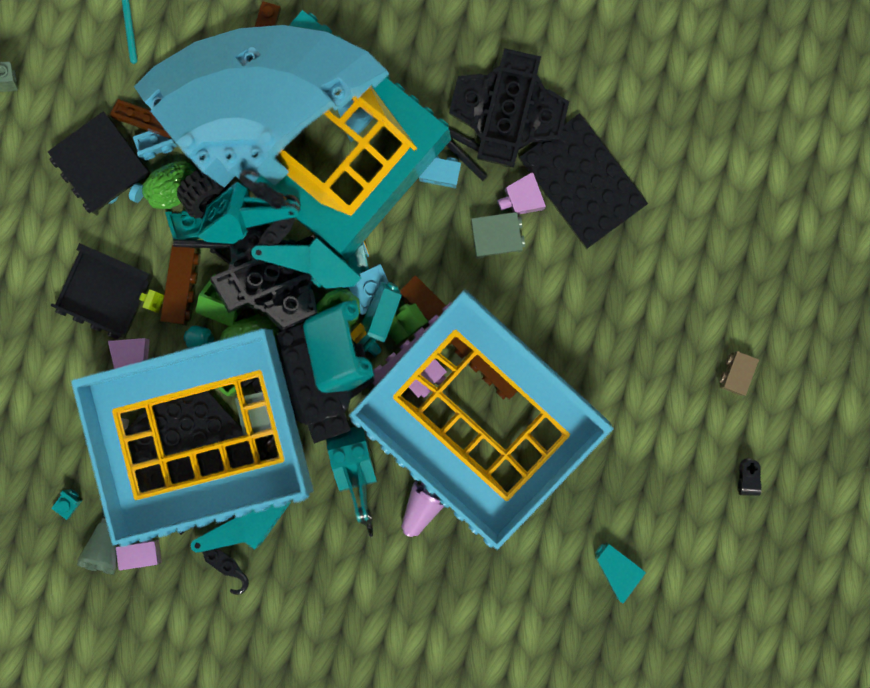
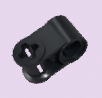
(749, 480)

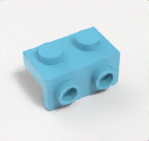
(150, 144)

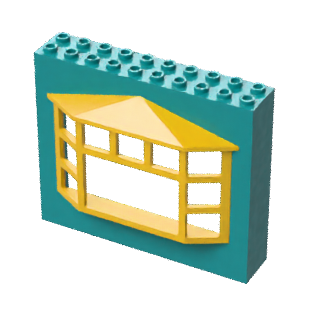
(422, 139)

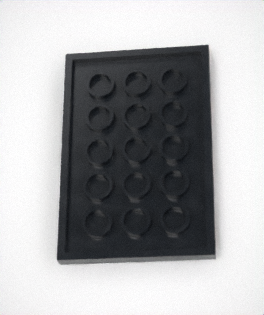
(583, 182)

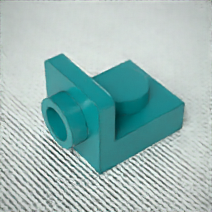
(67, 503)

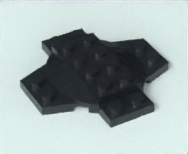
(509, 108)
(264, 286)
(319, 410)

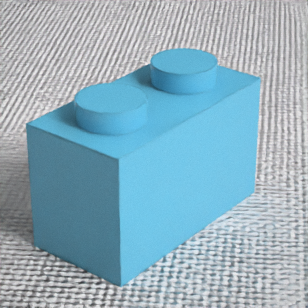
(442, 172)

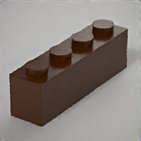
(180, 285)

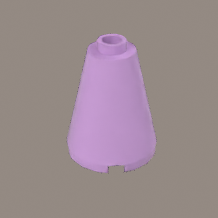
(420, 510)

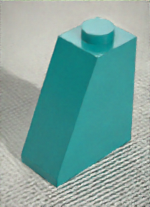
(382, 311)
(619, 571)

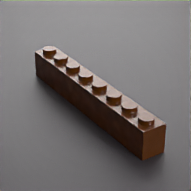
(430, 305)

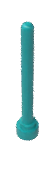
(129, 31)

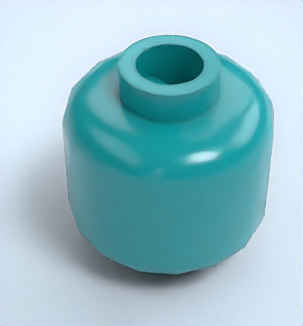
(198, 336)

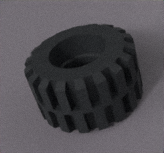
(198, 192)

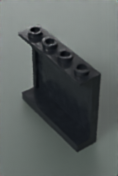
(98, 163)
(102, 292)

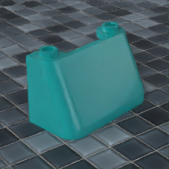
(332, 349)

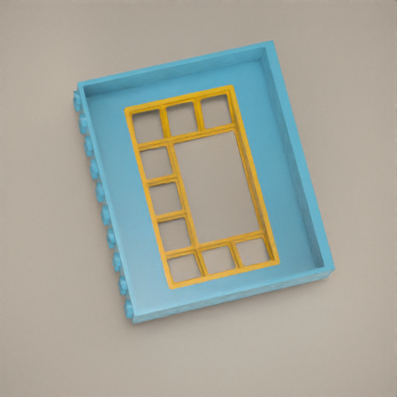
(442, 462)
(197, 501)

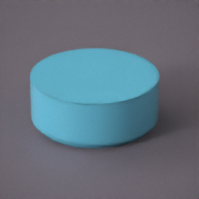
(136, 192)

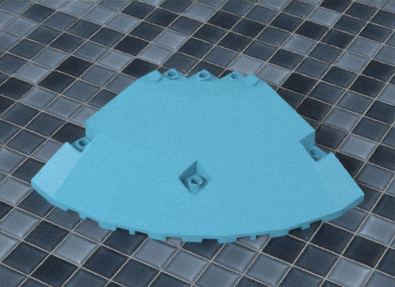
(244, 112)

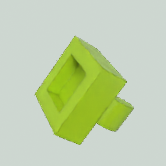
(152, 300)

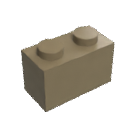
(738, 373)

